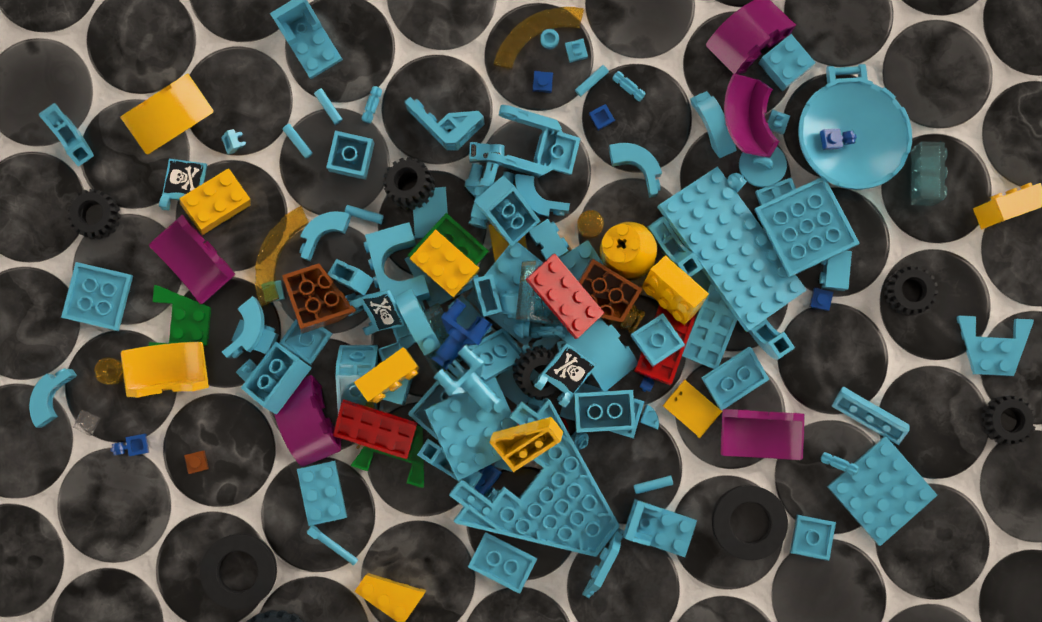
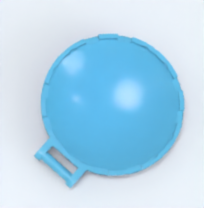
(875, 118)

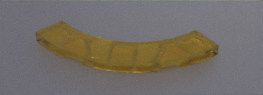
(532, 27)
(270, 253)

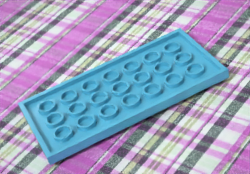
(731, 248)

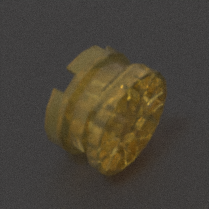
(590, 224)
(628, 322)
(109, 371)

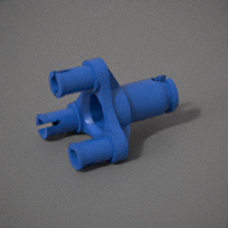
(458, 336)

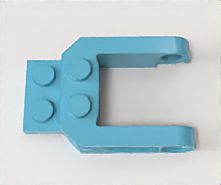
(554, 148)

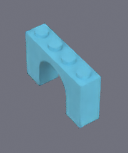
(381, 246)

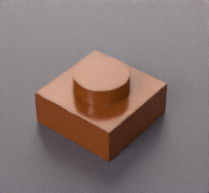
(196, 462)

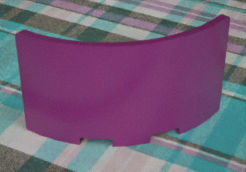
(747, 32)
(745, 117)
(192, 259)
(304, 425)
(762, 436)

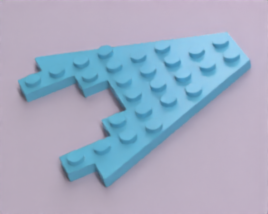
(557, 507)

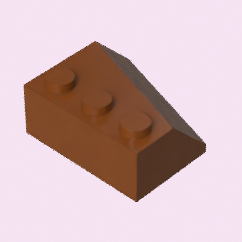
(609, 290)
(315, 298)

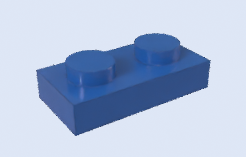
(489, 477)

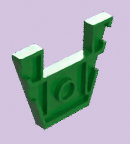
(188, 320)
(416, 474)

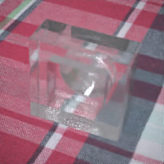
(86, 422)

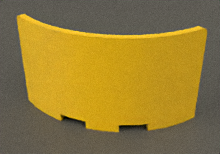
(167, 114)
(164, 367)

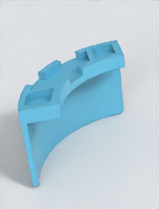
(604, 349)

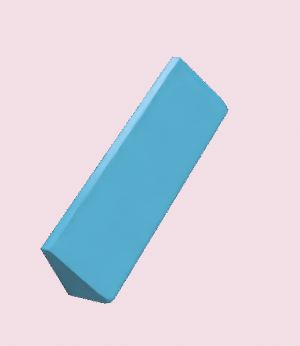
(870, 415)

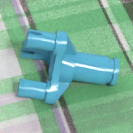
(478, 187)
(468, 380)

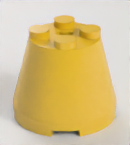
(636, 257)

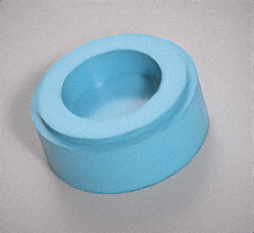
(549, 39)

